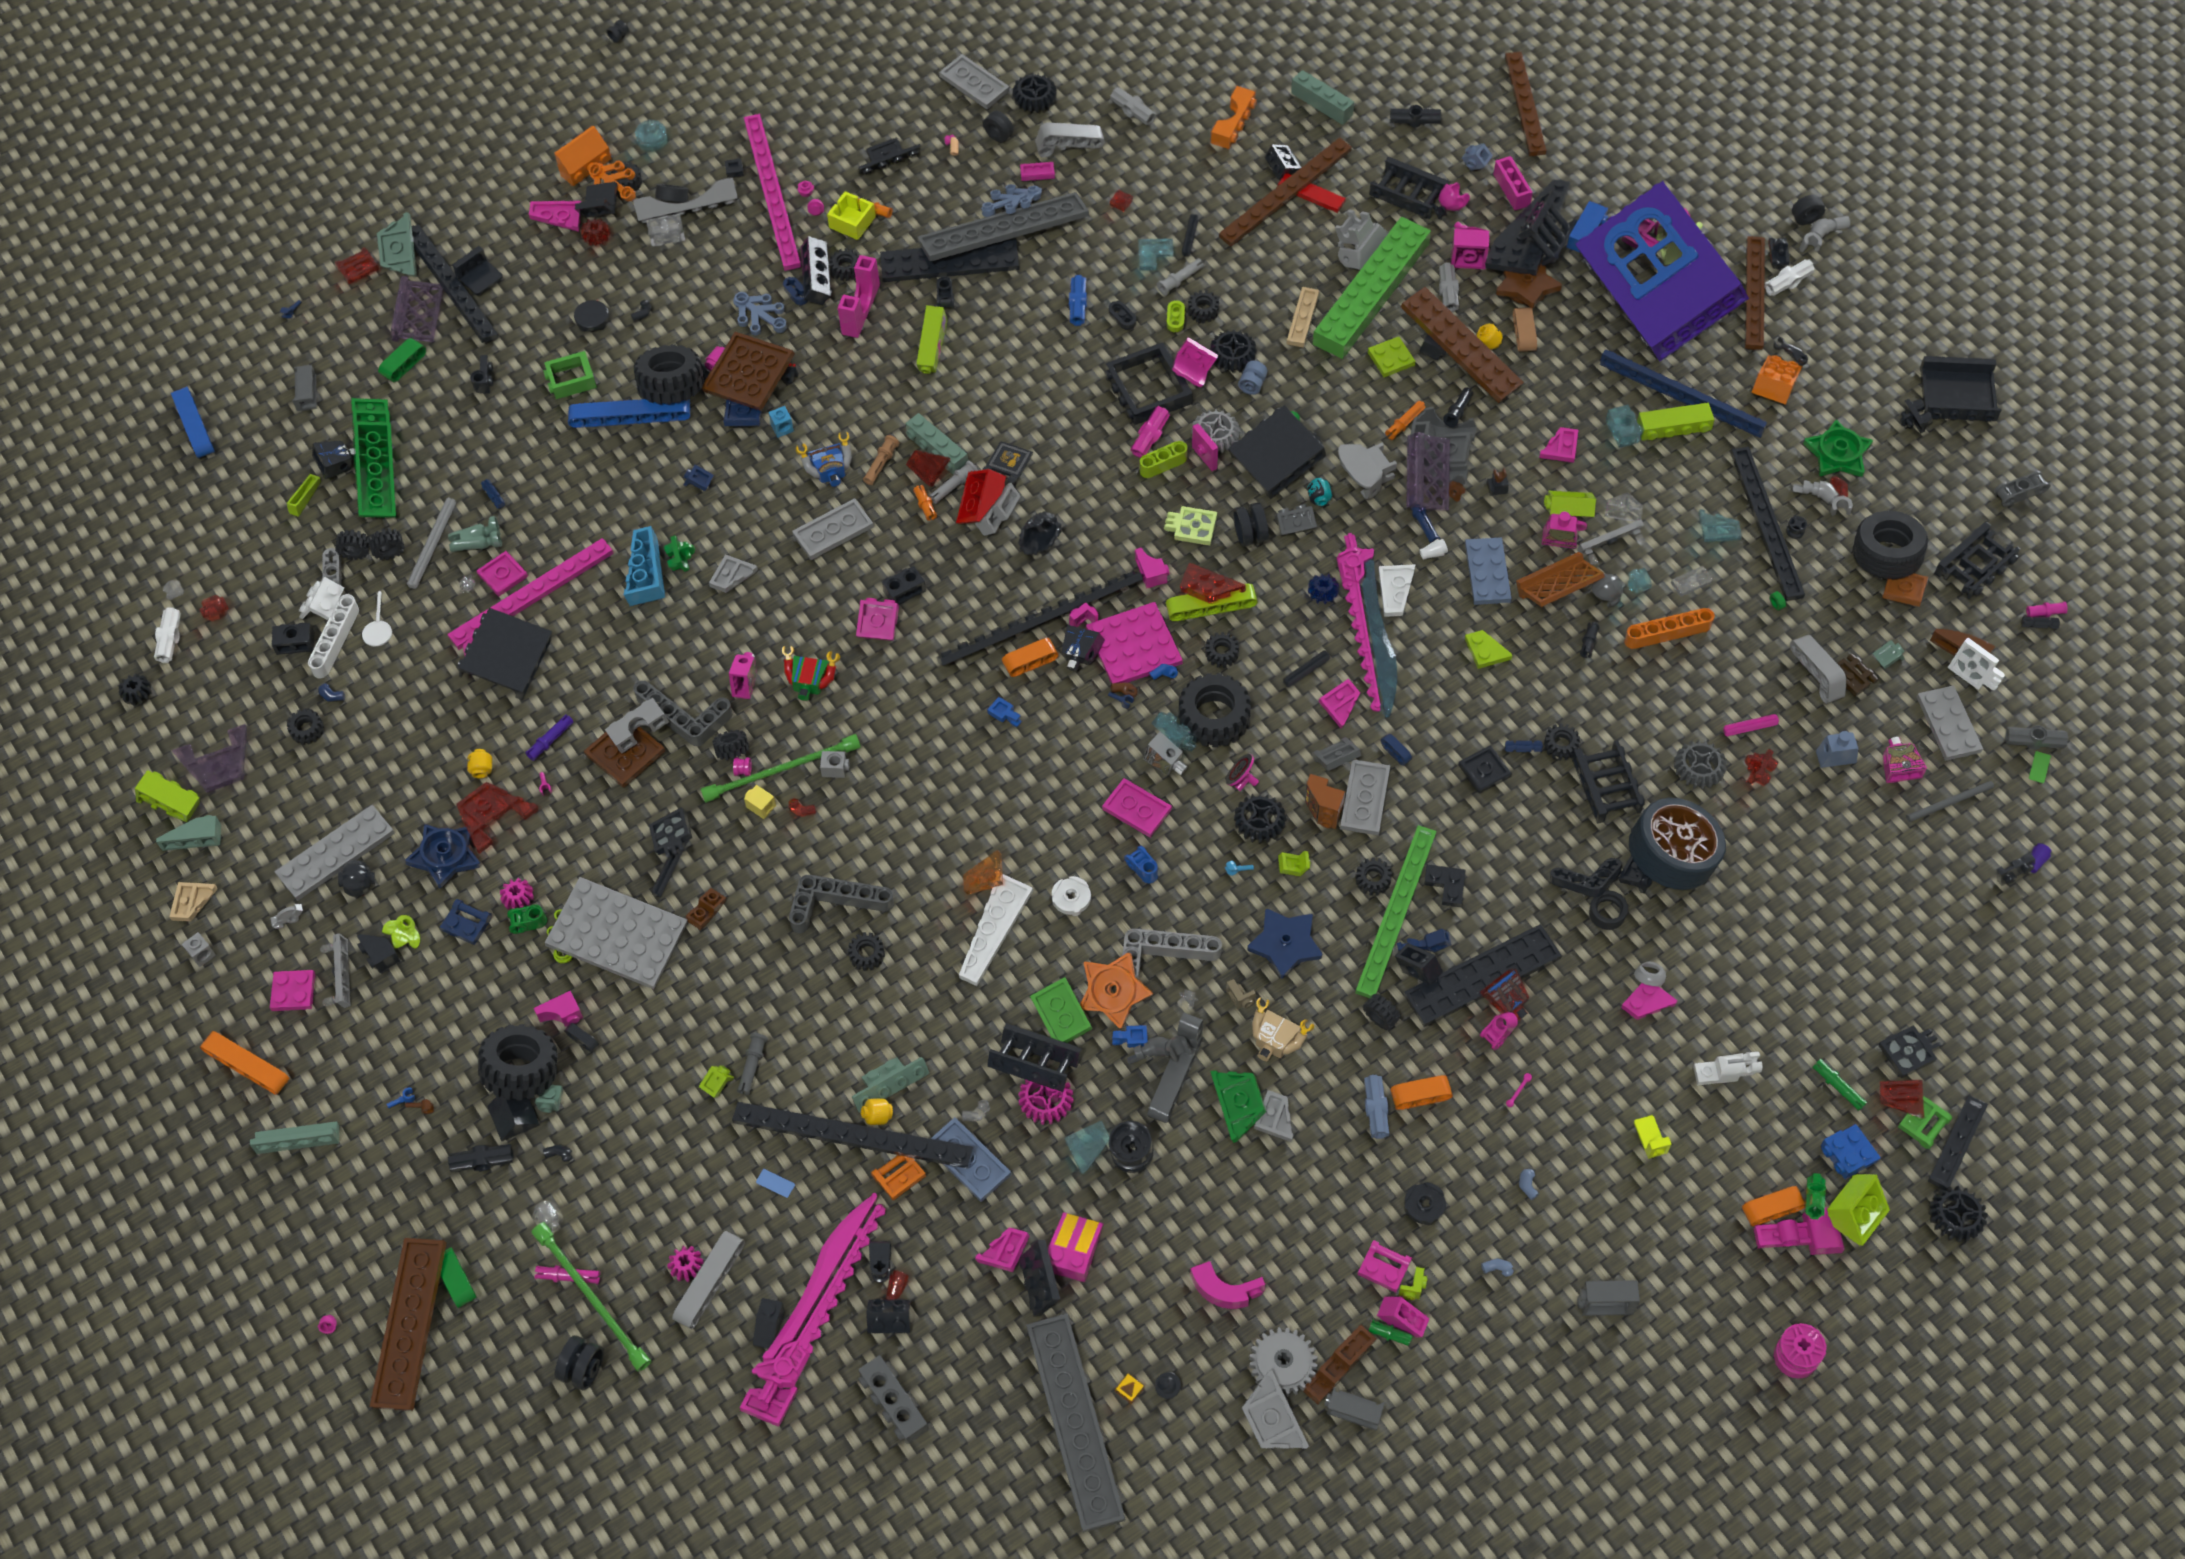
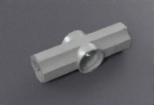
(1133, 106)
(1449, 286)

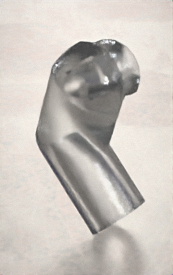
(979, 1113)

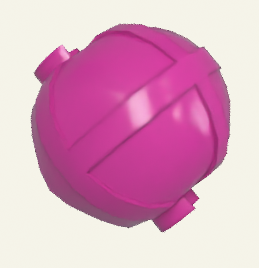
(1450, 197)

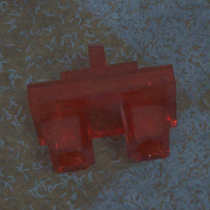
(1757, 766)

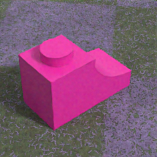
(1151, 569)
(560, 1009)
(1403, 1315)

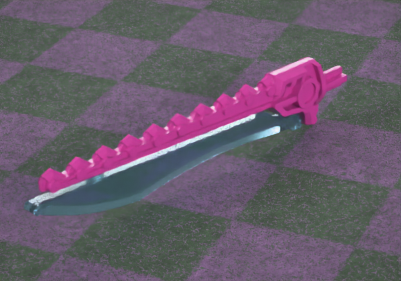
(1351, 570)

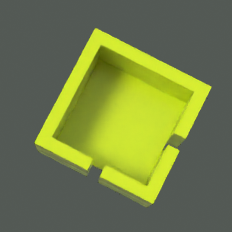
(848, 219)

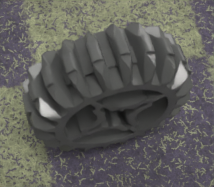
(1699, 758)

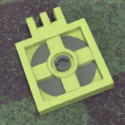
(1192, 525)

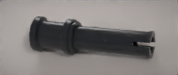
(1456, 410)

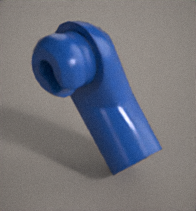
(1164, 669)

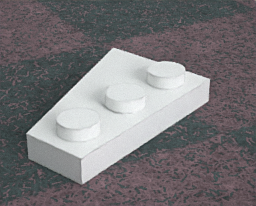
(1395, 586)

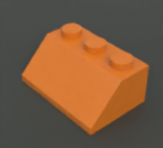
(580, 154)

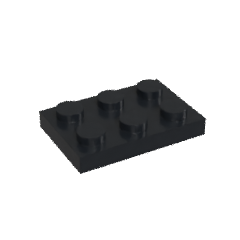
(1039, 1278)

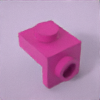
(1081, 614)

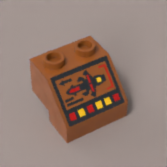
(1324, 801)

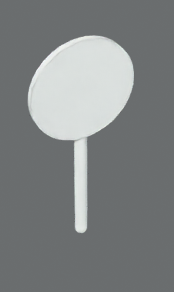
(377, 632)

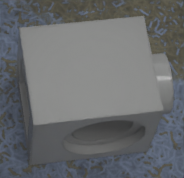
(829, 758)
(198, 949)

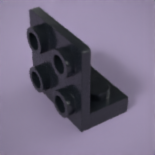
(599, 200)

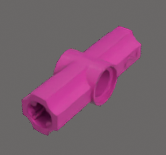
(1150, 432)

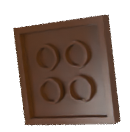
(629, 764)

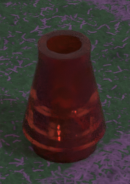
(896, 1285)

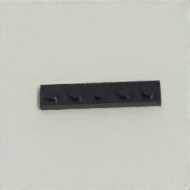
(1957, 1142)

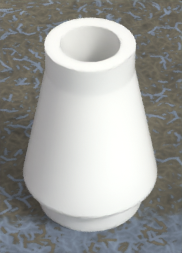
(1434, 549)

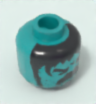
(1319, 492)

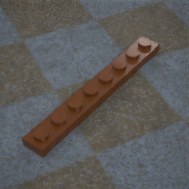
(1525, 104)
(1755, 290)

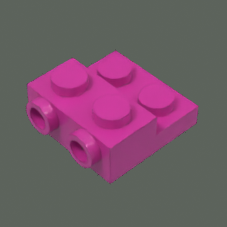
(877, 619)

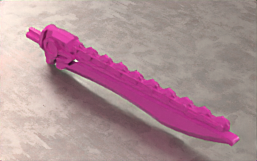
(787, 1358)

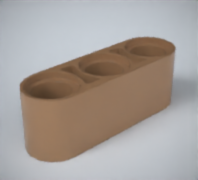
(1524, 329)

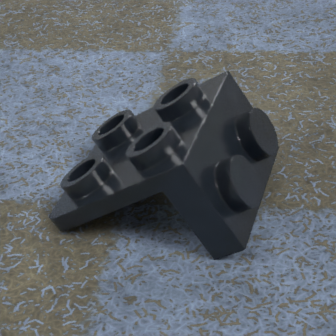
(476, 271)

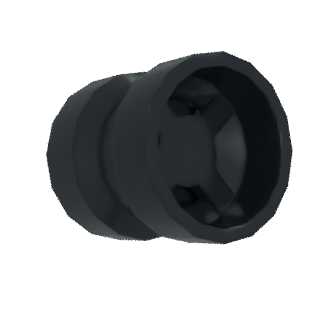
(617, 31)

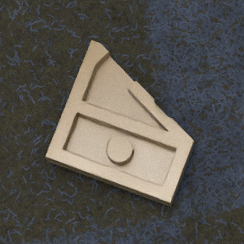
(190, 900)

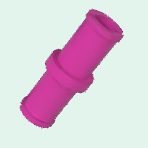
(2047, 609)

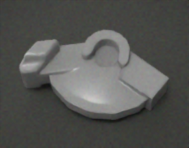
(286, 915)

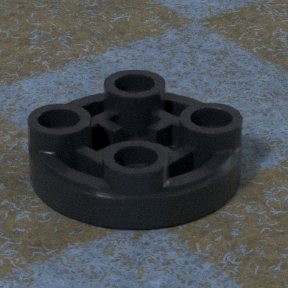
(591, 316)

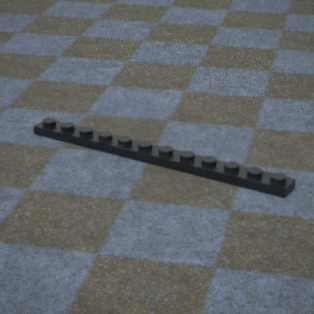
(1032, 619)
(853, 1135)

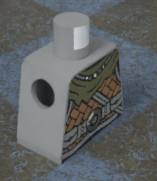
(1164, 755)

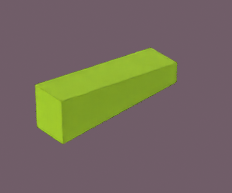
(303, 495)

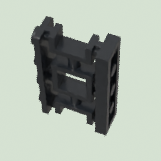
(1967, 550)

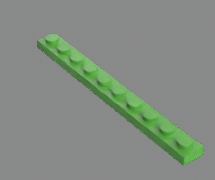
(1396, 912)

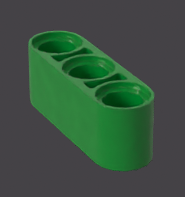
(402, 360)
(456, 1279)

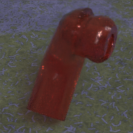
(1839, 485)

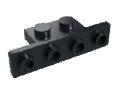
(885, 153)

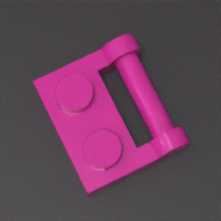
(1381, 1272)

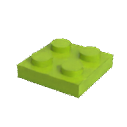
(1391, 356)

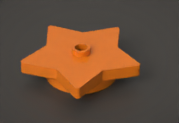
(1099, 993)

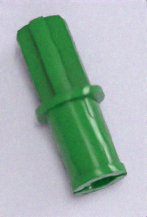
(1389, 1332)

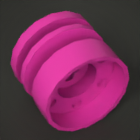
(1790, 1356)

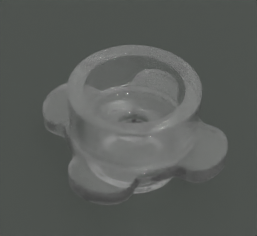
(467, 584)
(170, 586)

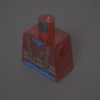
(1507, 994)

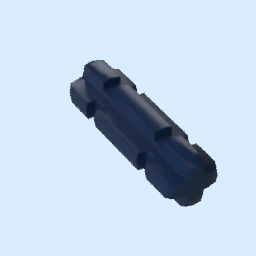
(493, 493)
(1523, 746)

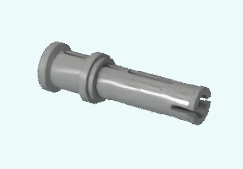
(1175, 280)
(959, 478)

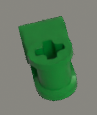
(525, 919)

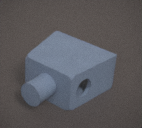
(1838, 750)

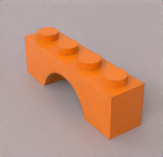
(1226, 131)

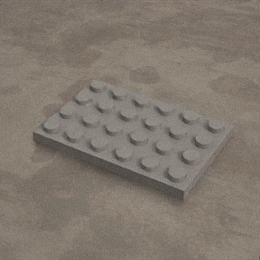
(616, 932)

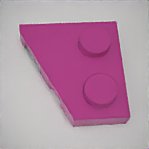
(1561, 446)
(1005, 1250)

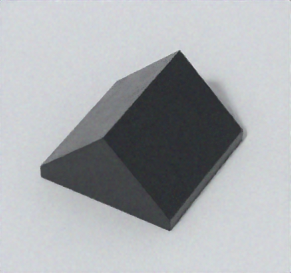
(512, 1116)

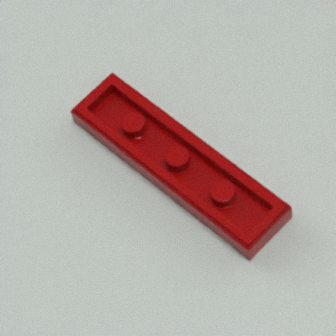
(1319, 196)

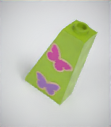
(931, 339)

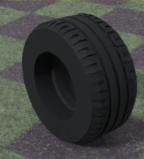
(1894, 528)

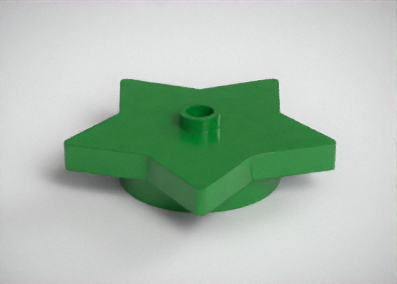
(1839, 450)

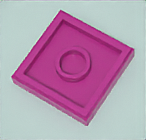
(502, 573)

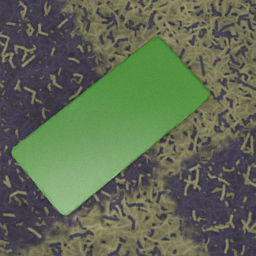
(2039, 767)

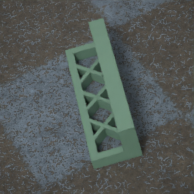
(295, 1137)

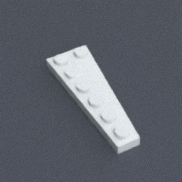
(997, 920)

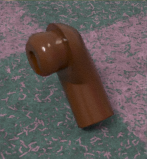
(1125, 687)

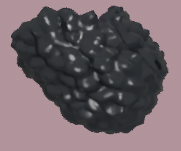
(1039, 533)

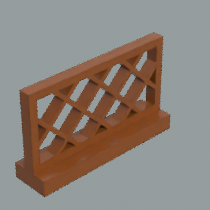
(1558, 572)

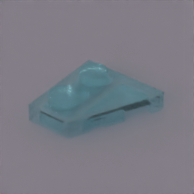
(1087, 1145)

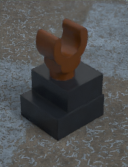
(1498, 483)

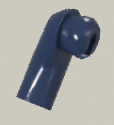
(325, 691)

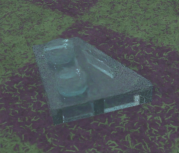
(1718, 527)

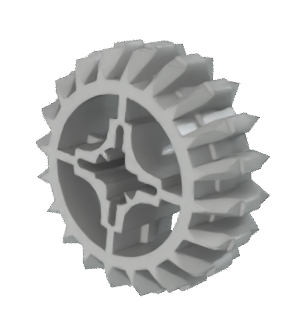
(1220, 427)

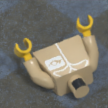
(1276, 1034)

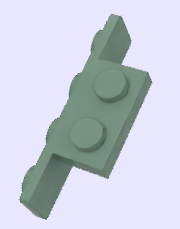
(889, 1079)

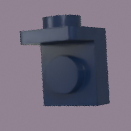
(698, 477)

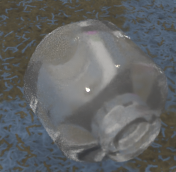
(548, 1213)

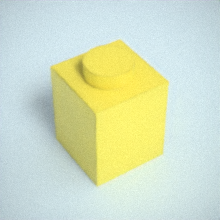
(759, 801)

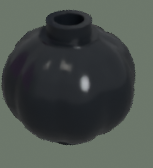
(356, 878)

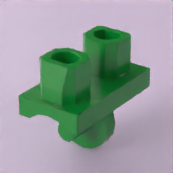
(681, 552)

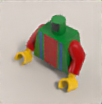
(809, 674)

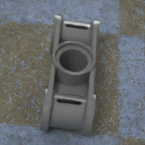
(2022, 488)

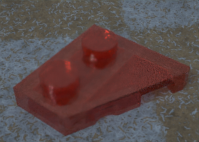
(927, 465)

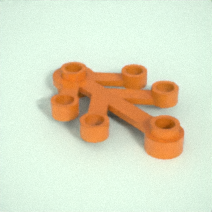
(598, 172)

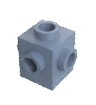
(1477, 156)

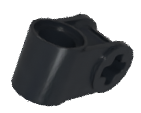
(945, 293)
(880, 1258)

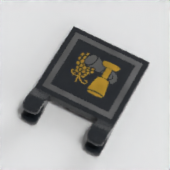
(1009, 461)

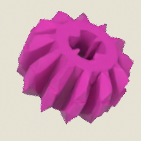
(516, 894)
(681, 1257)

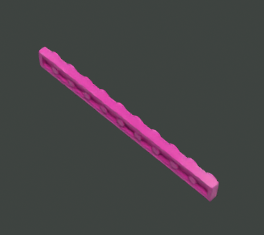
(538, 588)

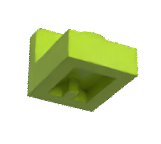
(716, 1080)

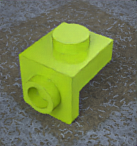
(1294, 864)
(1419, 1283)

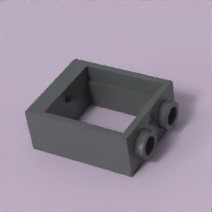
(1608, 1298)

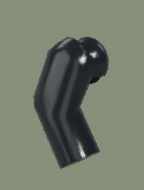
(644, 311)
(560, 1150)

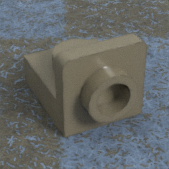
(1238, 996)

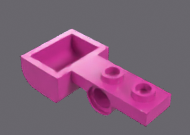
(1817, 1234)

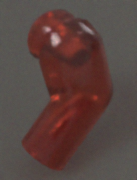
(800, 810)

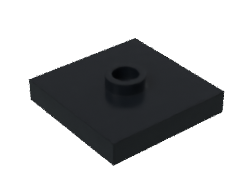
(1484, 769)

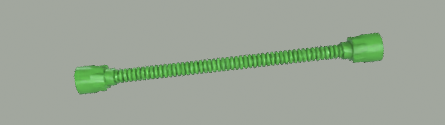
(712, 792)
(636, 1355)

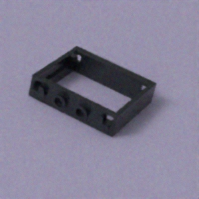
(1171, 403)

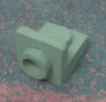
(1889, 654)
(550, 1099)

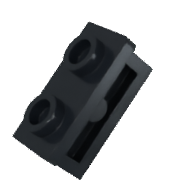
(888, 1316)

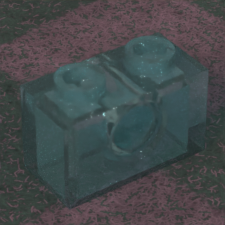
(1624, 426)

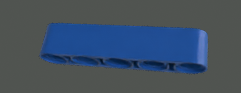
(192, 422)

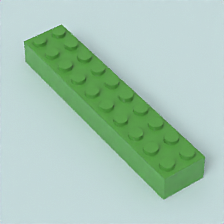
(1371, 287)

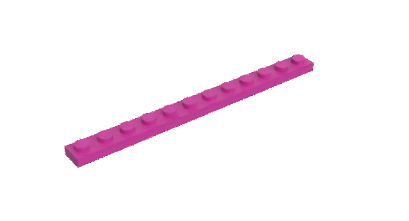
(772, 192)

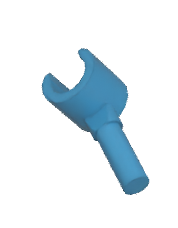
(1232, 869)

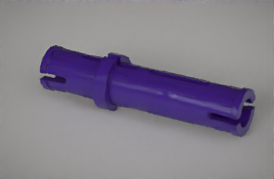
(543, 743)

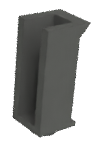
(305, 388)
(1354, 1409)

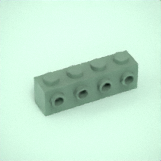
(1322, 97)
(935, 442)

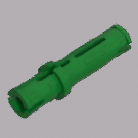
(1839, 1084)

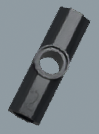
(1415, 116)
(480, 1158)

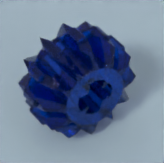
(1323, 588)

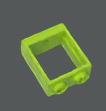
(1572, 502)

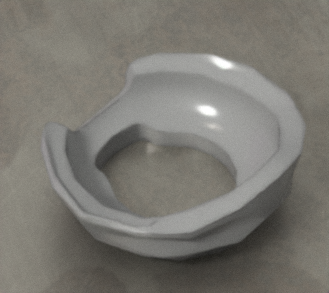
(1649, 978)

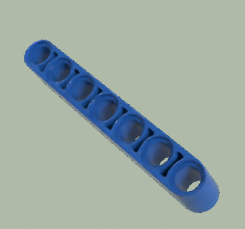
(625, 413)

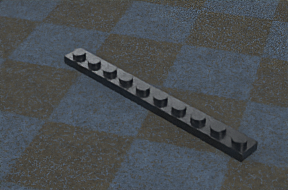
(452, 286)
(1767, 524)

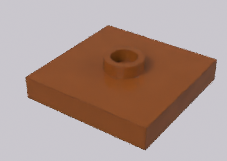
(1906, 590)

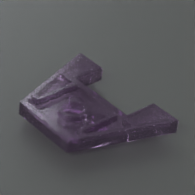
(218, 767)

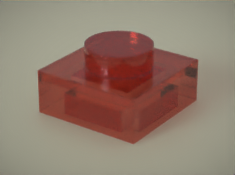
(1121, 200)

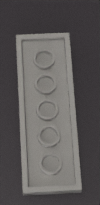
(333, 851)

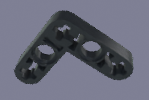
(1588, 885)

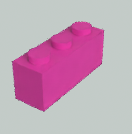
(1512, 183)

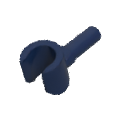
(288, 312)
(1122, 699)

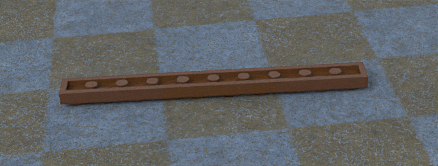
(1285, 192)

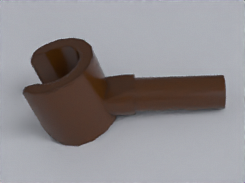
(425, 1105)

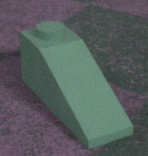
(195, 833)

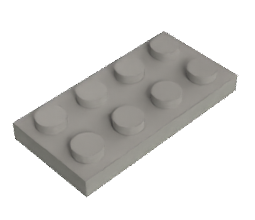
(974, 81)
(832, 529)
(1949, 723)
(1365, 797)

